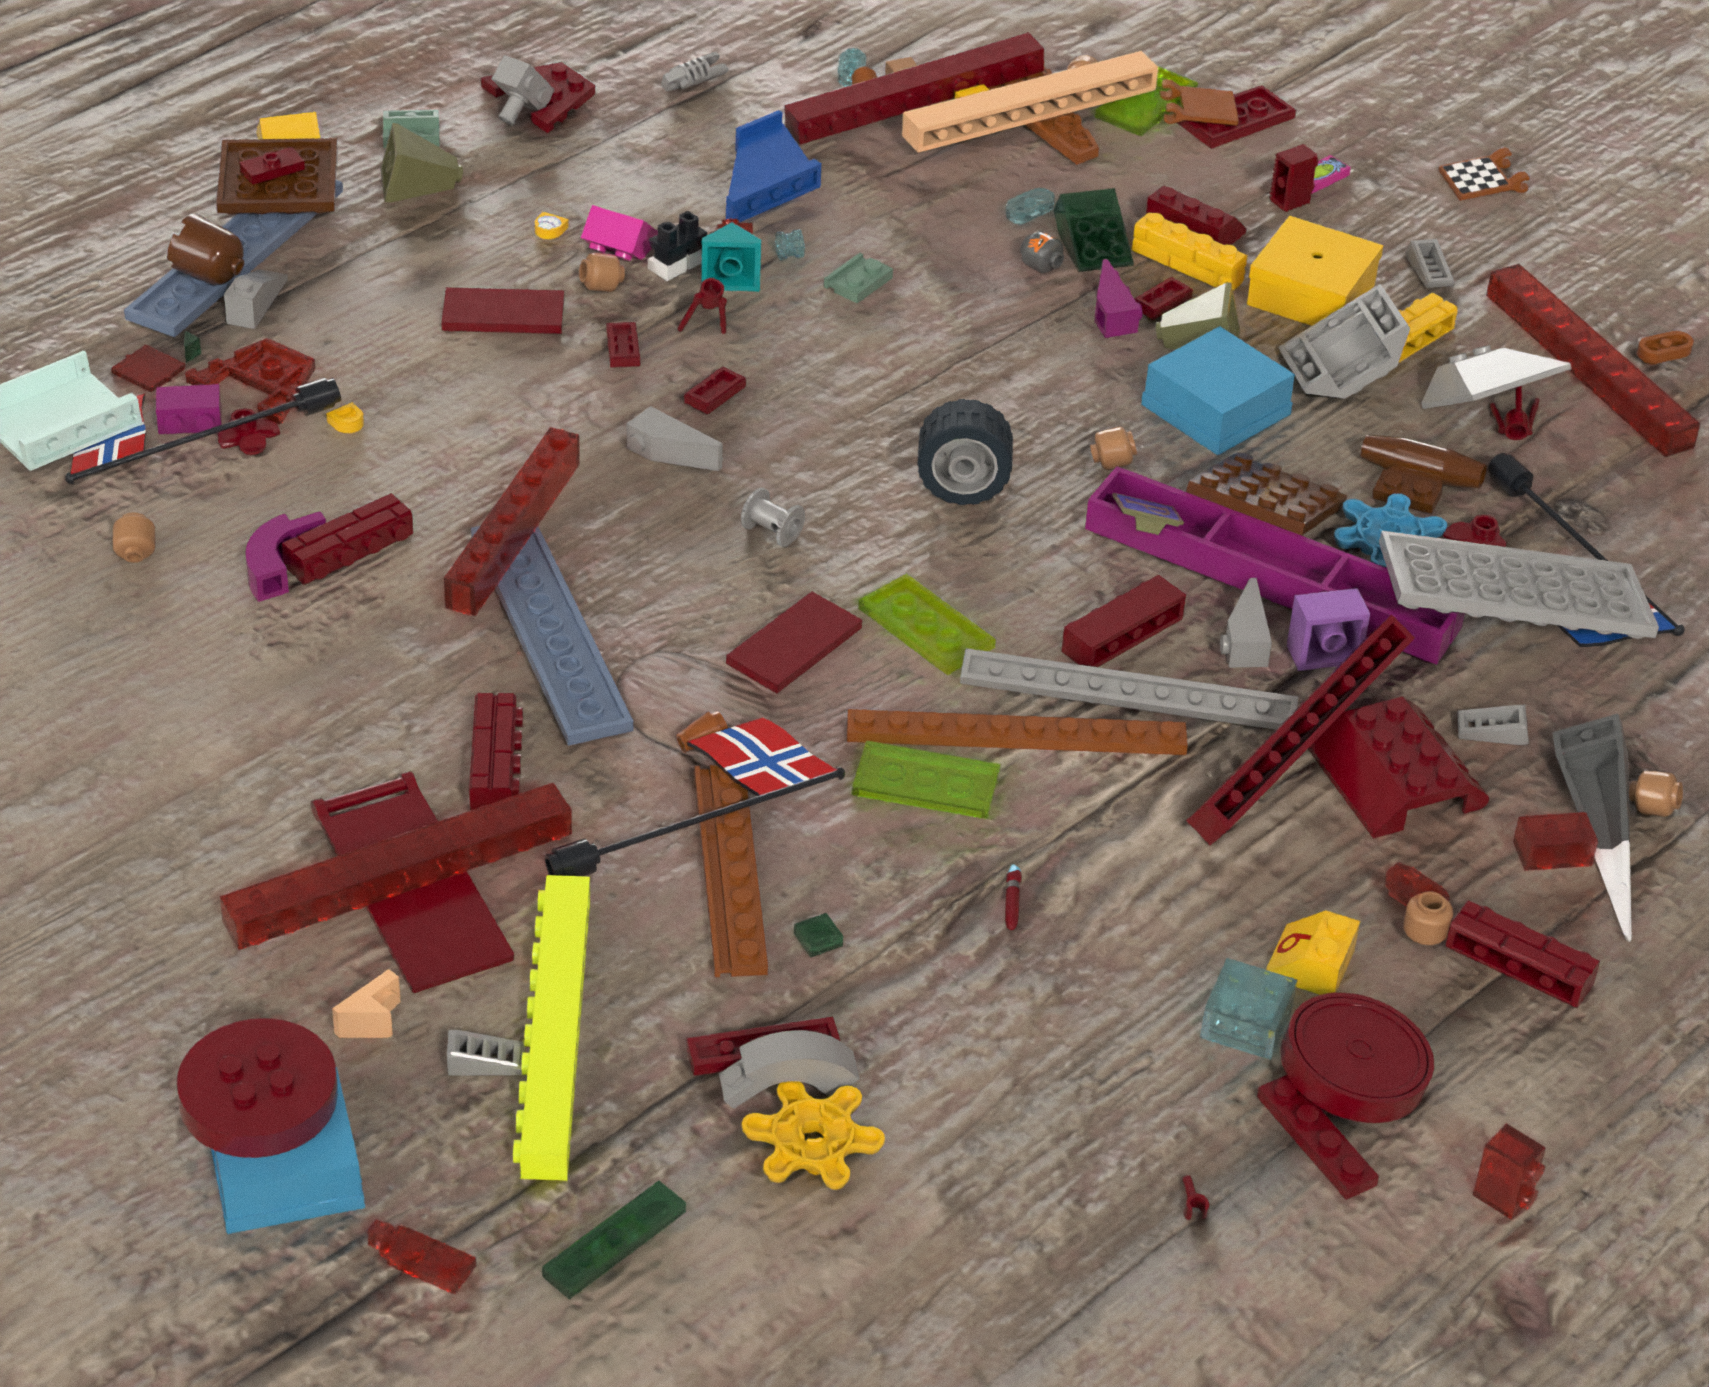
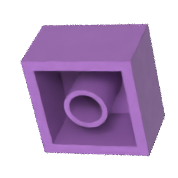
(1326, 628)

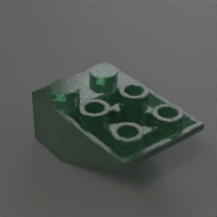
(1093, 229)

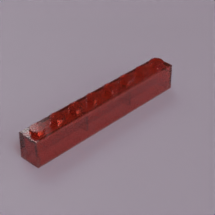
(511, 522)

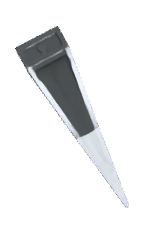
(1598, 778)

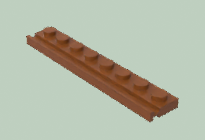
(730, 877)

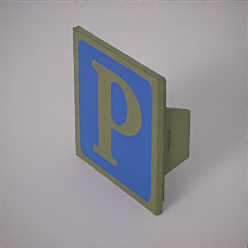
(1149, 515)

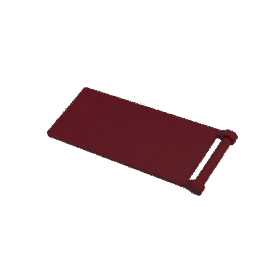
(431, 930)

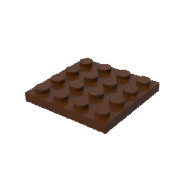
(297, 192)
(1267, 493)

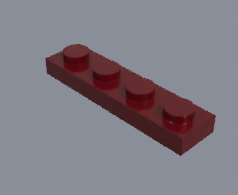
(721, 1050)
(1318, 1138)

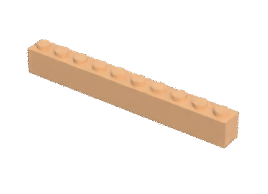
(1029, 101)

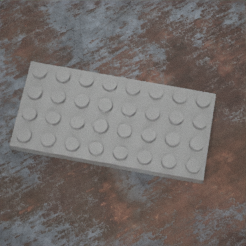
(1517, 585)

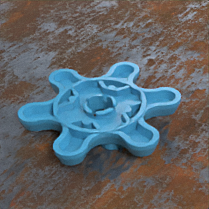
(1391, 518)

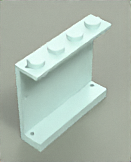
(61, 412)

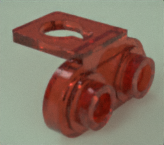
(1406, 882)

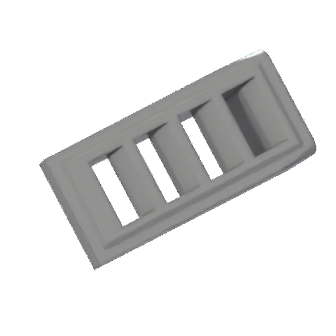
(1429, 248)
(1505, 723)
(463, 1061)

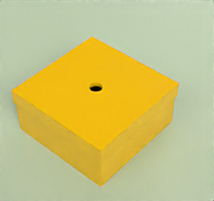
(1311, 271)

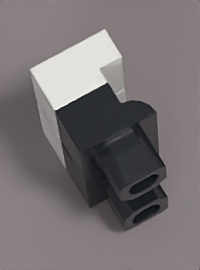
(677, 247)

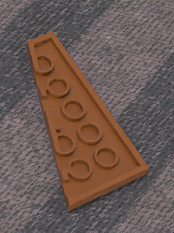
(1062, 131)

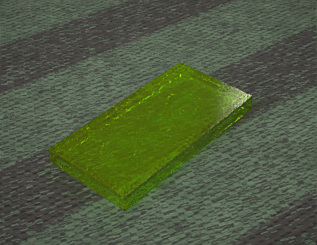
(1142, 111)
(925, 623)
(926, 779)

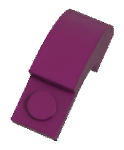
(264, 553)

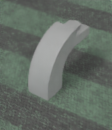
(786, 1058)

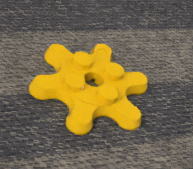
(809, 1115)

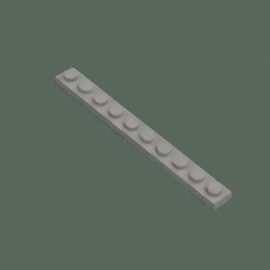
(1126, 689)

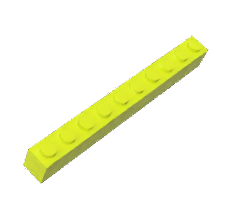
(554, 1029)

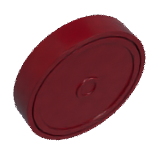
(1357, 1057)
(257, 1087)

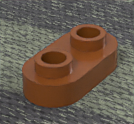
(1665, 347)

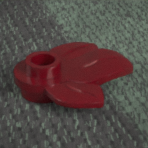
(248, 436)
(1481, 530)

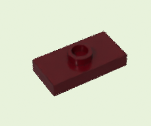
(272, 165)
(1164, 297)
(623, 344)
(715, 390)

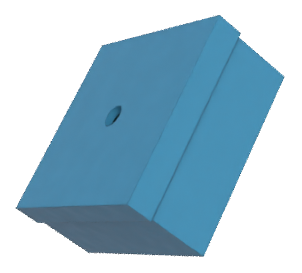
(1218, 390)
(293, 1185)

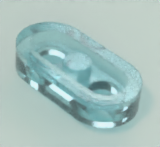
(849, 62)
(1030, 205)

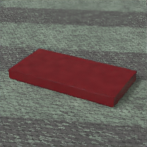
(1256, 111)
(503, 310)
(794, 642)

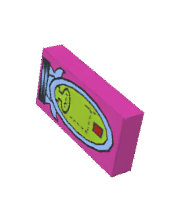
(1329, 171)

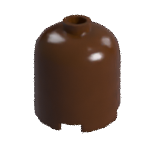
(206, 251)

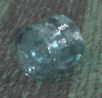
(789, 244)

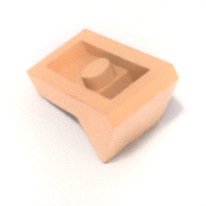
(368, 1010)

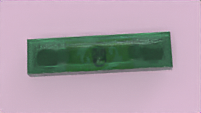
(613, 1239)

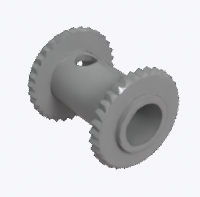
(785, 523)

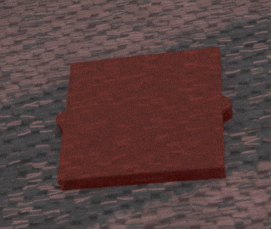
(148, 368)

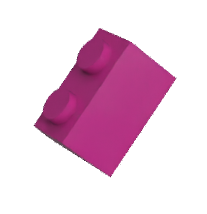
(617, 233)

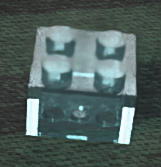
(1248, 1008)

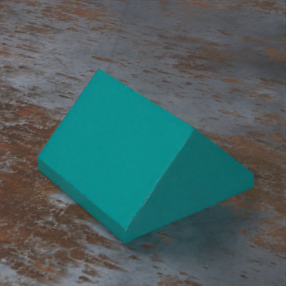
(732, 258)

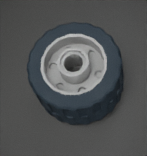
(965, 452)

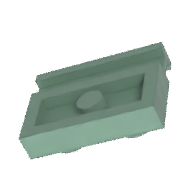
(858, 278)

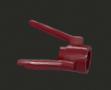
(709, 297)
(1516, 422)

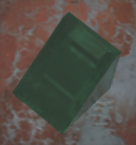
(191, 346)

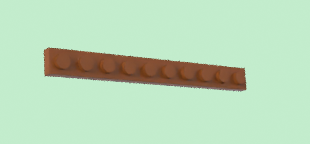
(1017, 732)

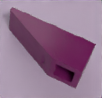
(1115, 307)

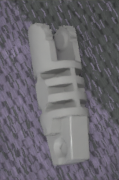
(693, 72)

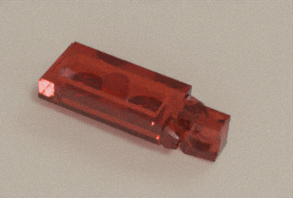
(421, 1255)

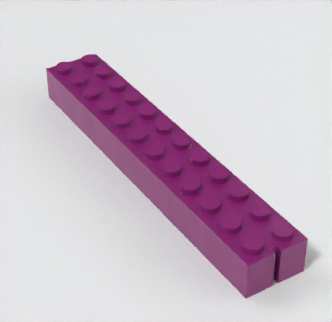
(1240, 547)

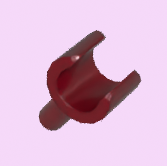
(1193, 1199)

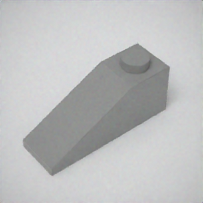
(252, 296)
(672, 442)
(1247, 631)

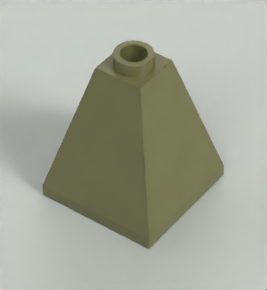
(416, 166)
(1199, 317)

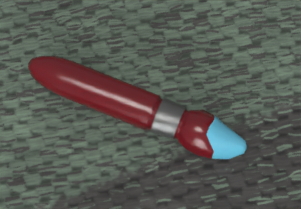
(1012, 898)

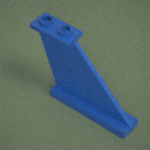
(768, 168)

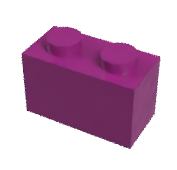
(188, 408)

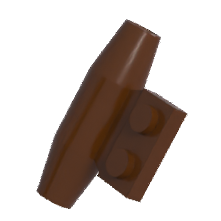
(1419, 469)

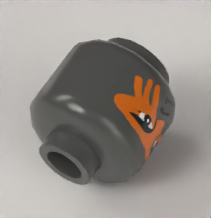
(1042, 252)

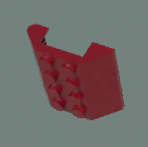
(1391, 762)

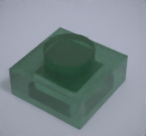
(818, 935)

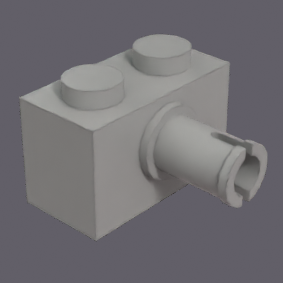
(523, 87)

